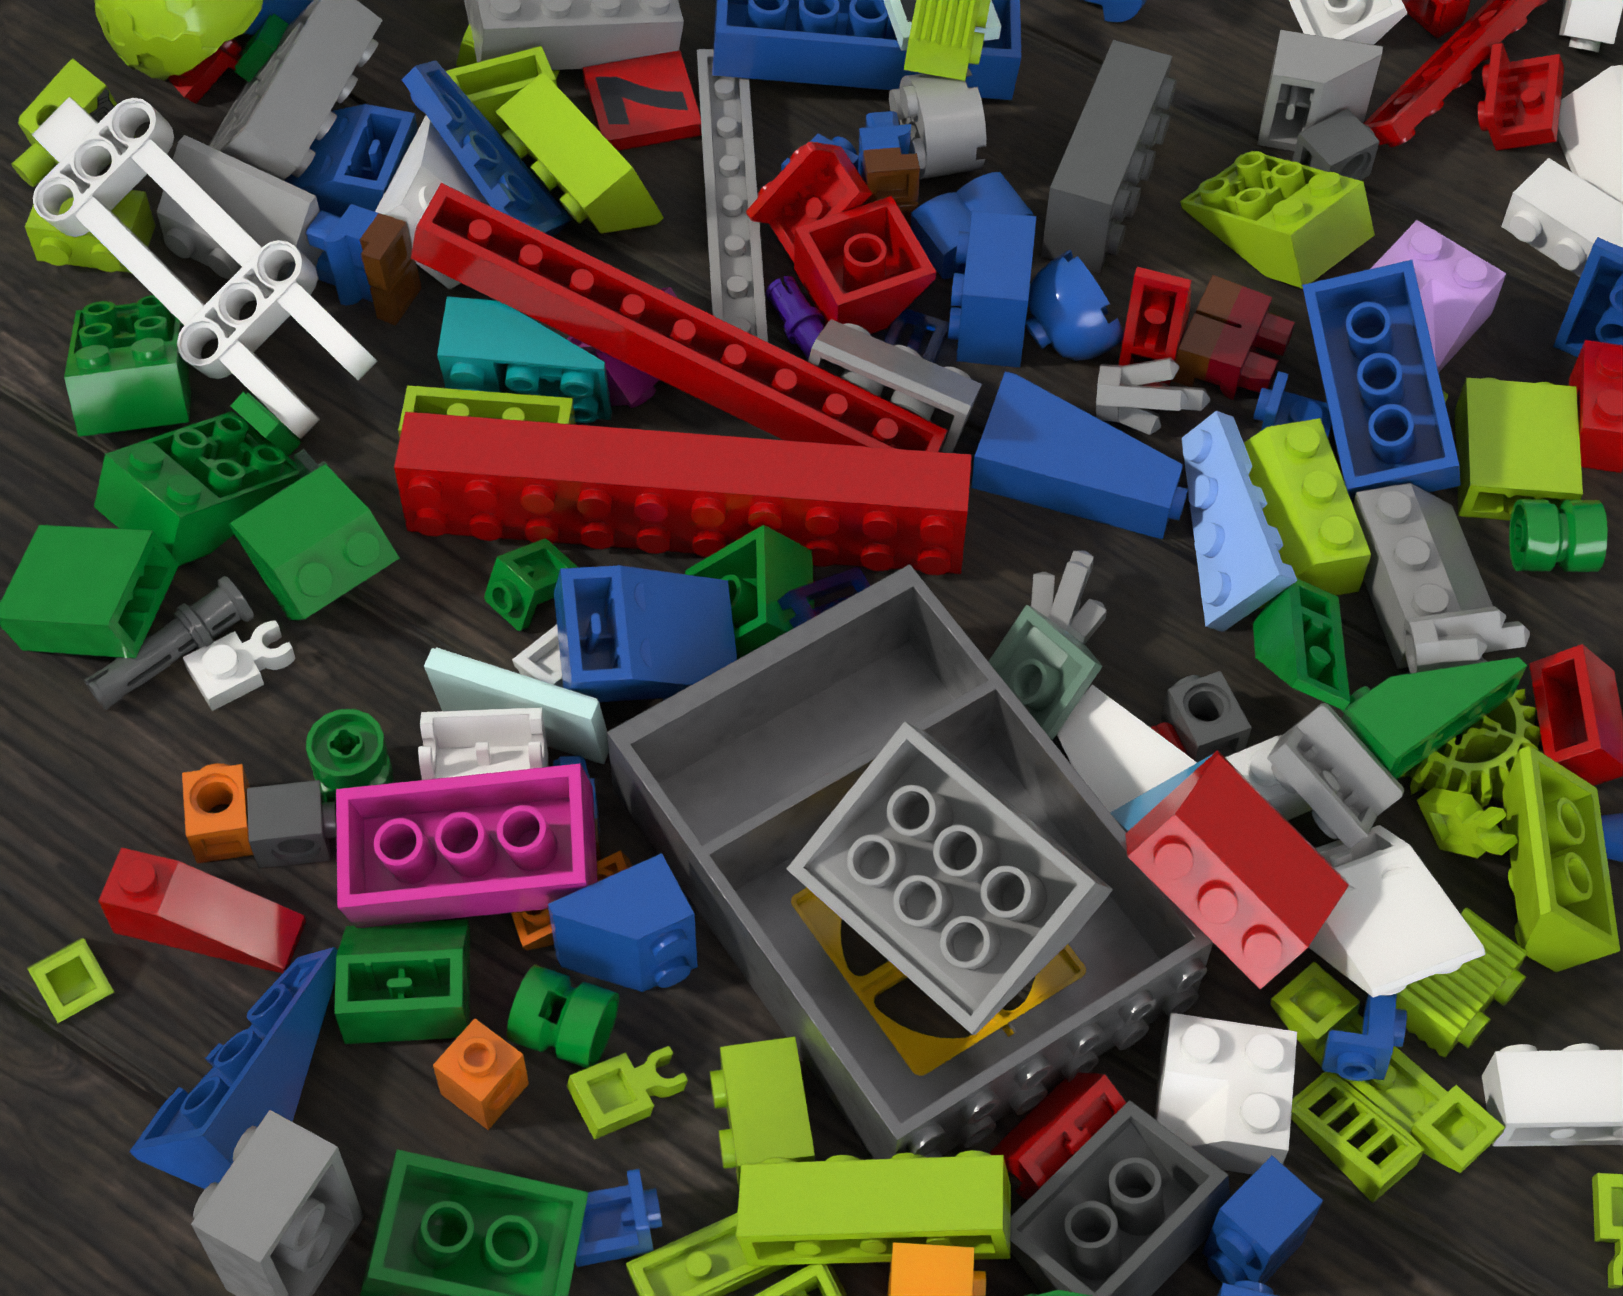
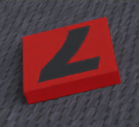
(643, 100)

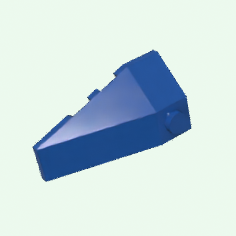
(249, 1076)

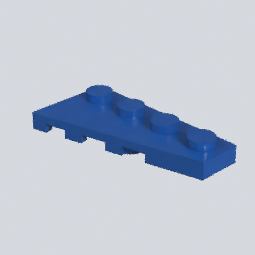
(483, 152)

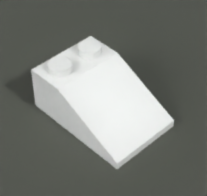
(418, 178)

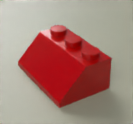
(1236, 869)

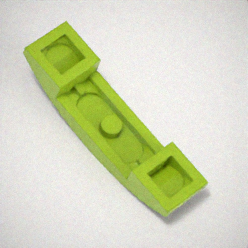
(1443, 1122)

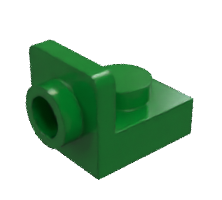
(525, 580)

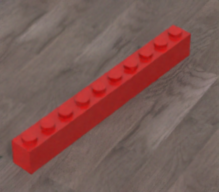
(656, 330)

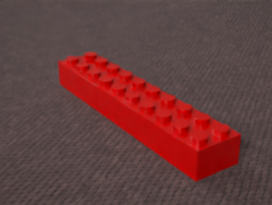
(681, 491)

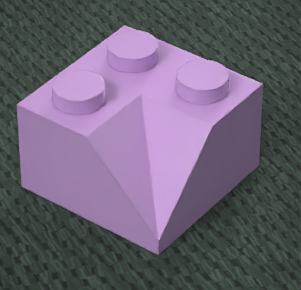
(1453, 284)

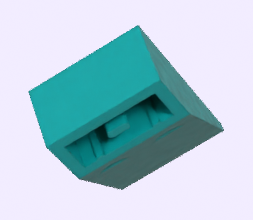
(507, 352)

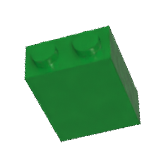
(87, 591)

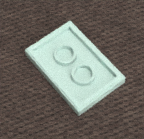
(570, 718)

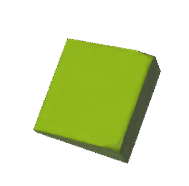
(70, 980)

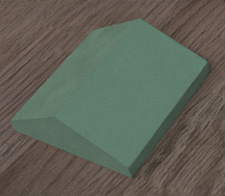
(1044, 668)

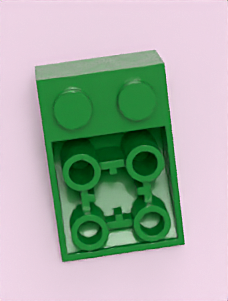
(126, 368)
(192, 483)

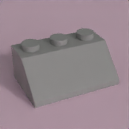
(254, 199)
(898, 376)
(1416, 560)

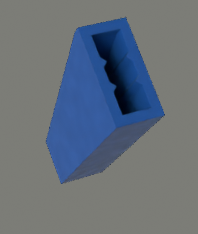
(1074, 463)

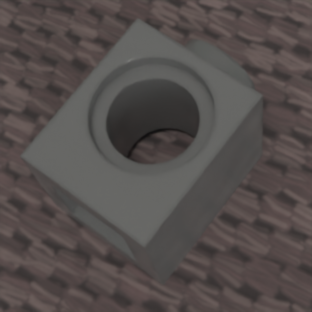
(1338, 146)
(1211, 698)
(290, 824)

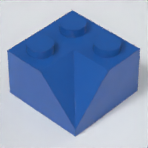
(993, 288)

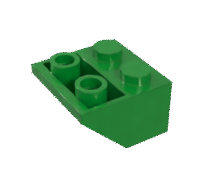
(403, 982)

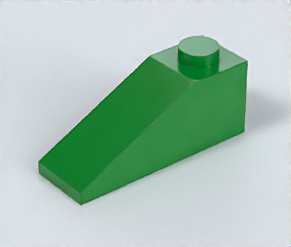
(1304, 643)
(1424, 710)

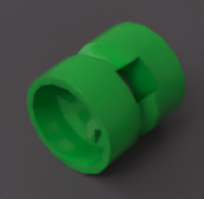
(1567, 535)
(348, 752)
(583, 1024)

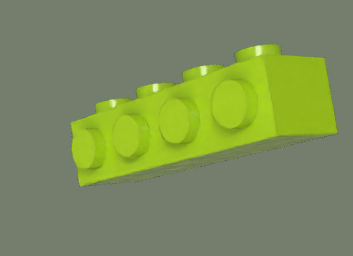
(860, 1207)

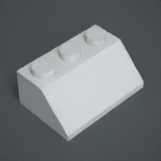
(1593, 131)

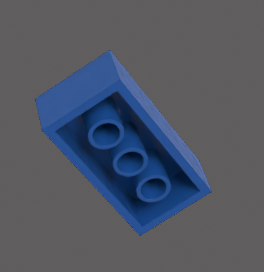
(1382, 380)

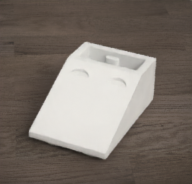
(1391, 919)

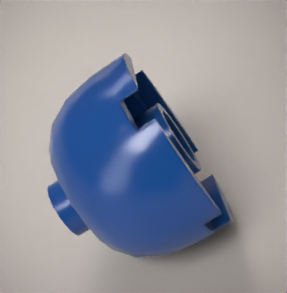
(1071, 311)

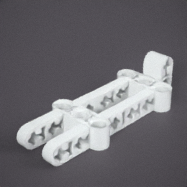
(85, 149)

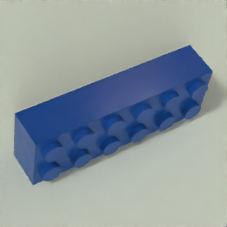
(843, 45)

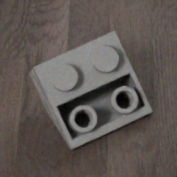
(1314, 81)

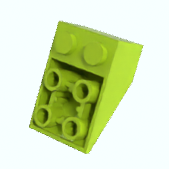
(1283, 215)

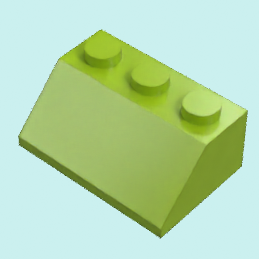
(576, 159)
(1309, 505)
(1558, 864)

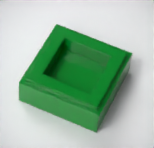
(260, 47)
(266, 423)

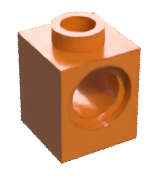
(222, 833)
(481, 1074)

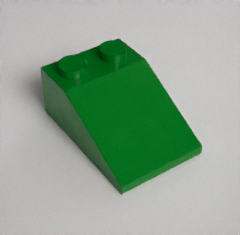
(471, 1232)

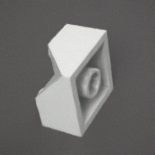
(1227, 1089)

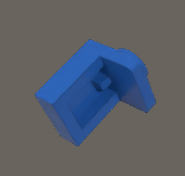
(1367, 1054)
(618, 1222)

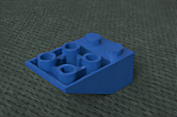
(357, 157)
(640, 631)

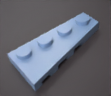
(1231, 535)

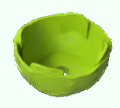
(172, 34)

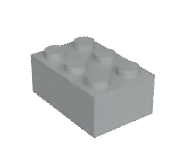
(278, 1212)

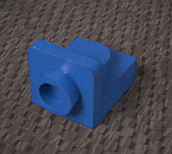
(1281, 407)

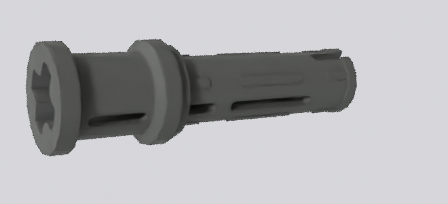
(191, 629)

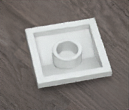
(1348, 19)

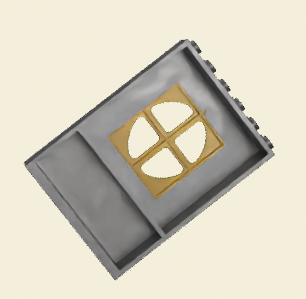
(760, 757)

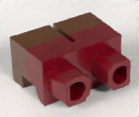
(1224, 339)

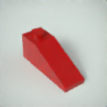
(1155, 317)
(197, 912)

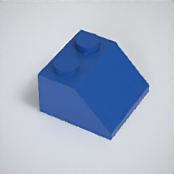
(628, 928)

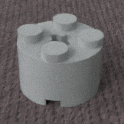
(944, 122)

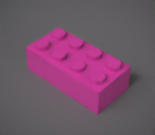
(464, 845)

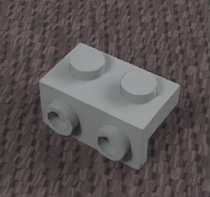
(1334, 775)

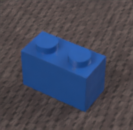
(1260, 1225)

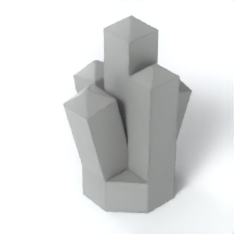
(1132, 389)
(1066, 605)
(1459, 638)

